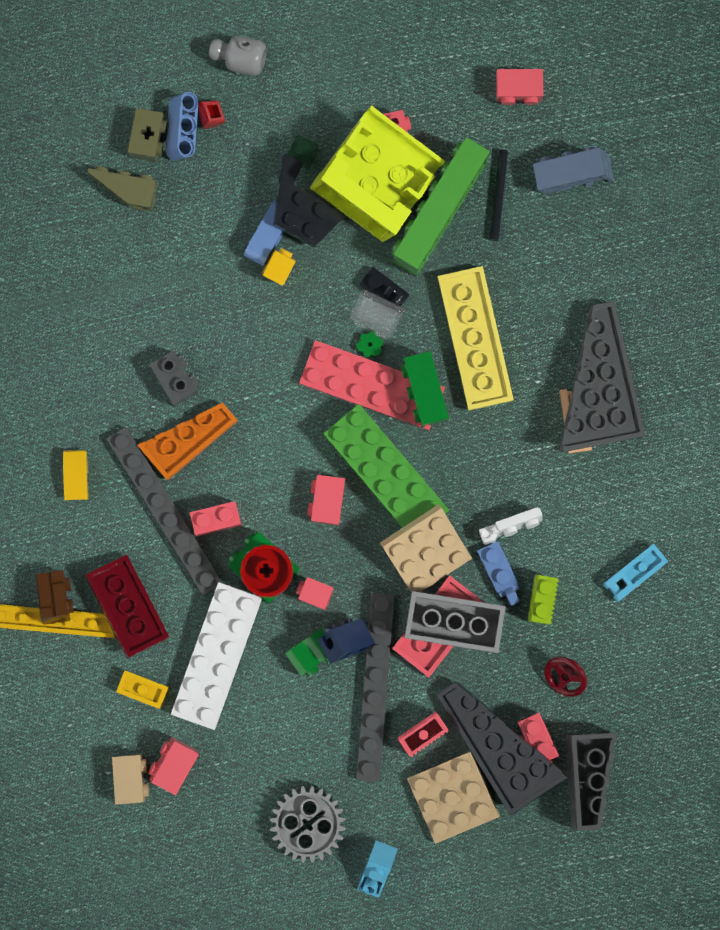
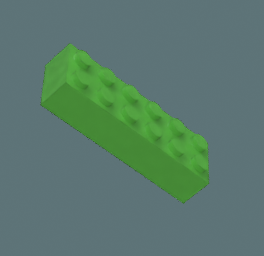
(440, 208)
(382, 467)

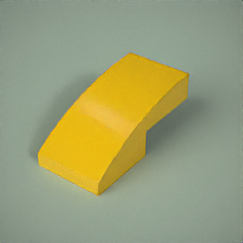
(75, 474)

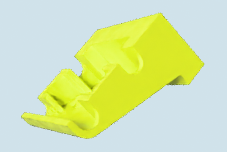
(377, 175)

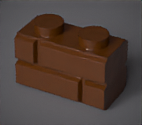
(53, 597)

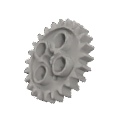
(294, 807)

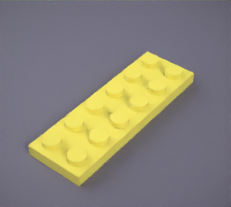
(475, 338)

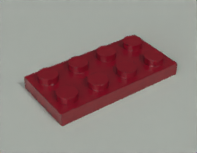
(126, 606)

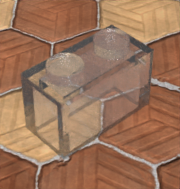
(377, 314)

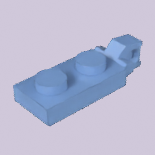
(499, 572)

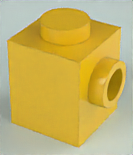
(279, 265)

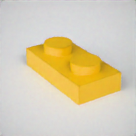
(142, 689)

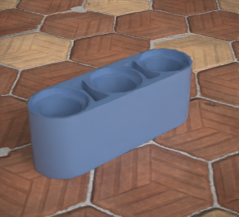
(188, 118)
(264, 239)

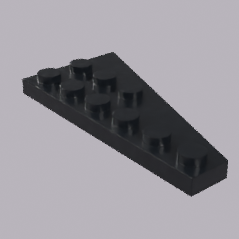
(507, 759)

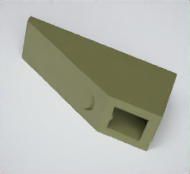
(133, 191)

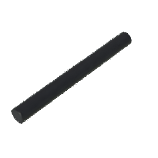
(498, 195)

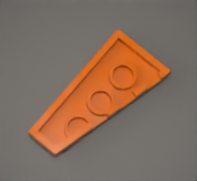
(180, 445)

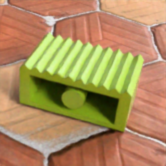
(542, 599)

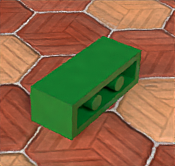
(424, 389)

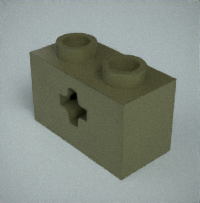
(143, 123)

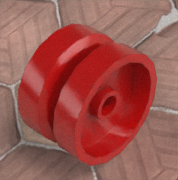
(253, 567)

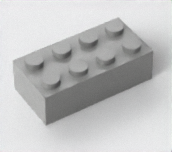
(454, 622)

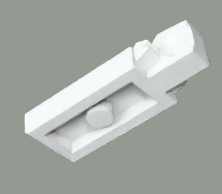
(510, 525)

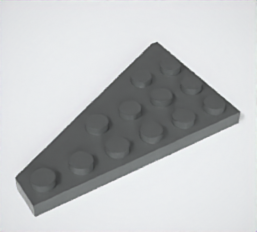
(603, 393)

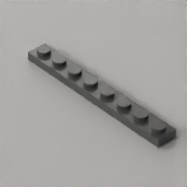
(164, 511)
(375, 688)

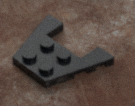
(299, 211)

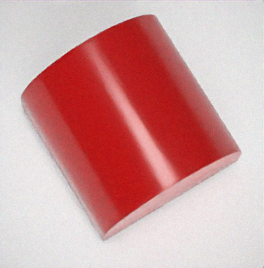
(210, 114)

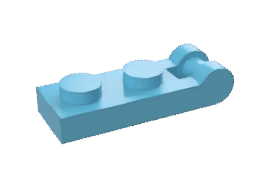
(636, 572)

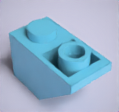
(377, 869)

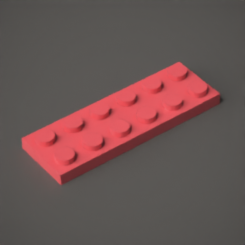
(359, 382)

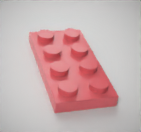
(428, 655)

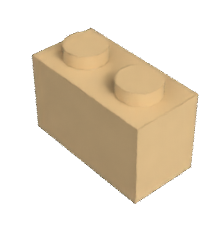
(129, 779)

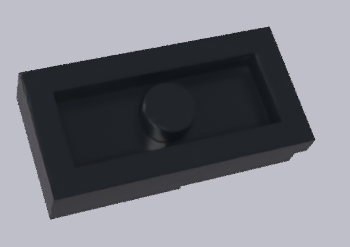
(383, 287)

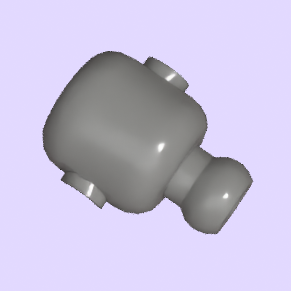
(240, 54)

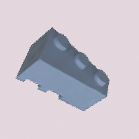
(572, 170)

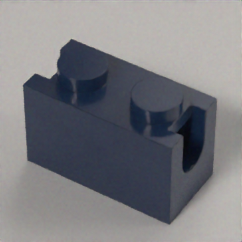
(346, 640)

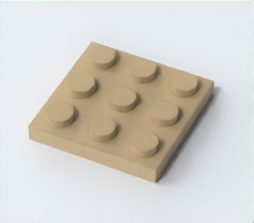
(426, 550)
(453, 797)

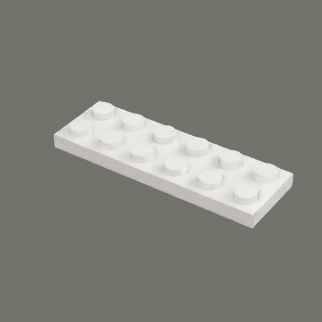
(216, 655)

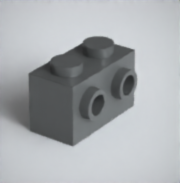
(173, 377)

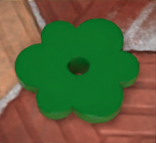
(372, 338)

